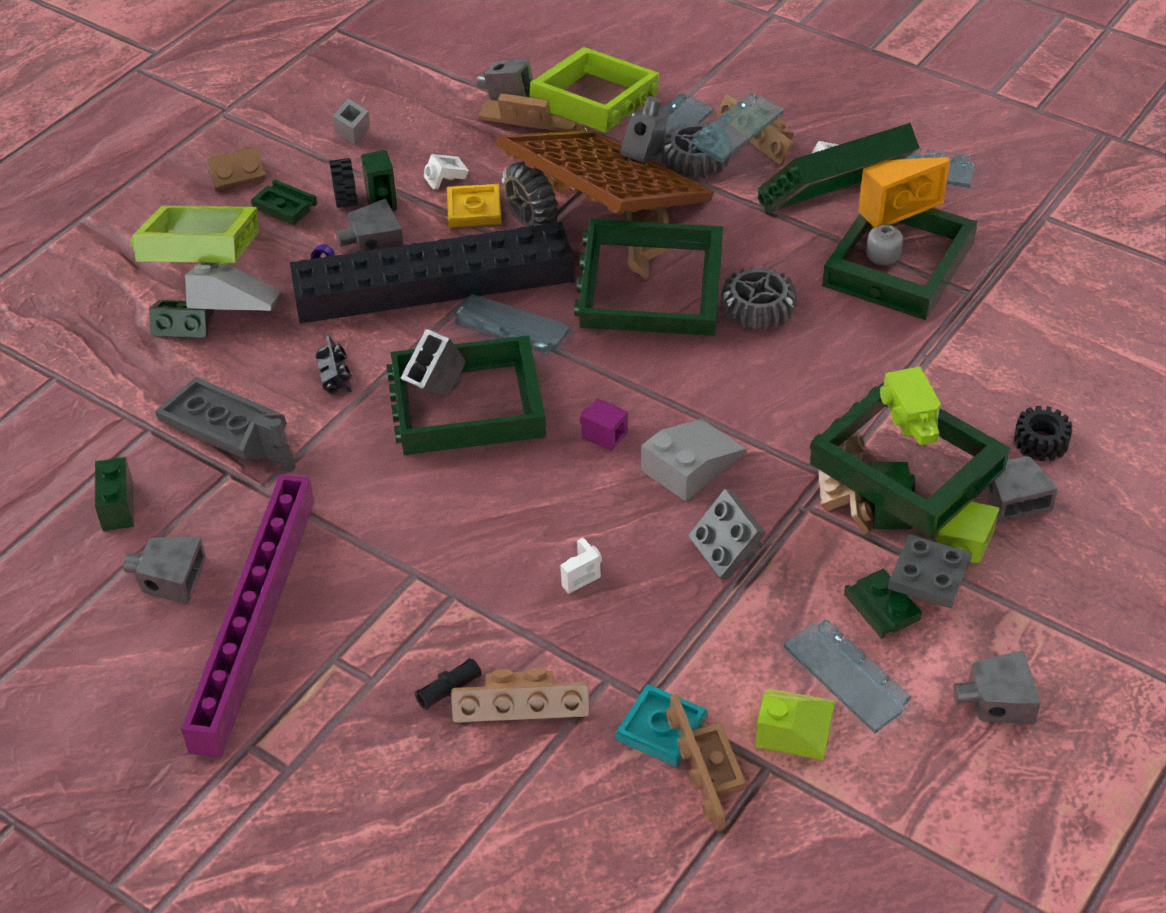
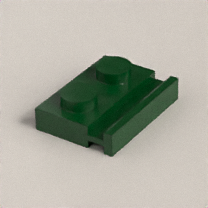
(284, 202)
(880, 606)

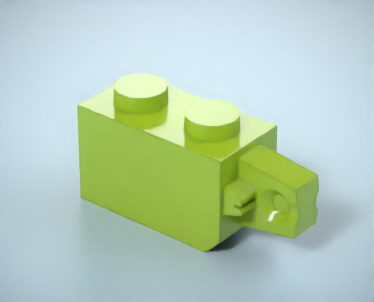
(912, 404)

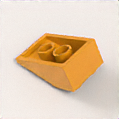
(902, 188)

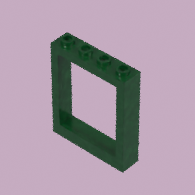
(834, 167)
(653, 236)
(894, 291)
(477, 356)
(924, 515)

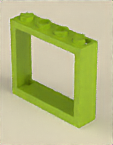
(551, 85)
(196, 234)

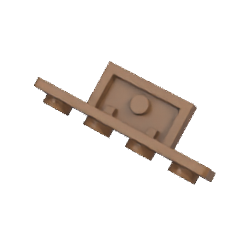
(524, 112)
(773, 140)
(640, 256)
(836, 494)
(520, 696)
(712, 761)

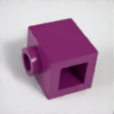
(604, 424)

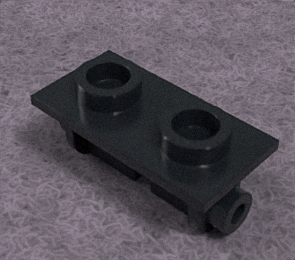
(333, 368)

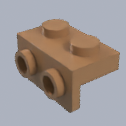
(236, 168)

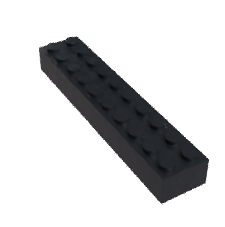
(431, 272)

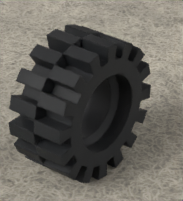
(343, 182)
(1043, 421)

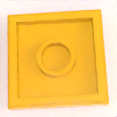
(474, 205)

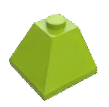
(794, 723)

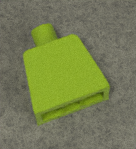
(970, 530)

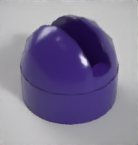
(323, 248)

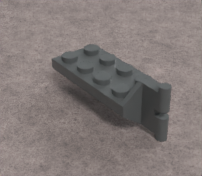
(228, 422)

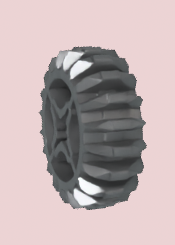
(683, 156)
(529, 195)
(758, 298)

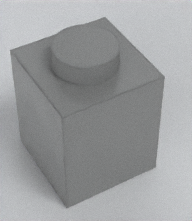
(351, 121)

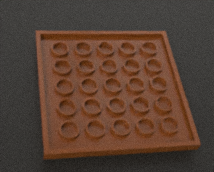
(595, 167)

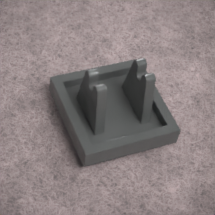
(727, 534)
(930, 571)

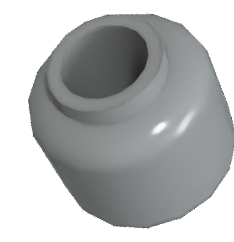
(884, 245)

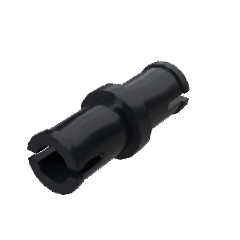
(446, 682)

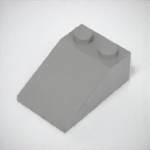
(227, 289)
(688, 456)

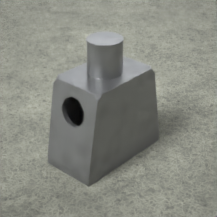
(507, 77)
(645, 131)
(371, 228)
(435, 364)
(1021, 490)
(168, 567)
(1001, 690)

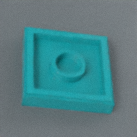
(648, 727)

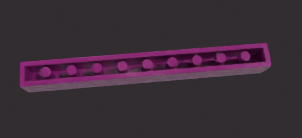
(248, 618)

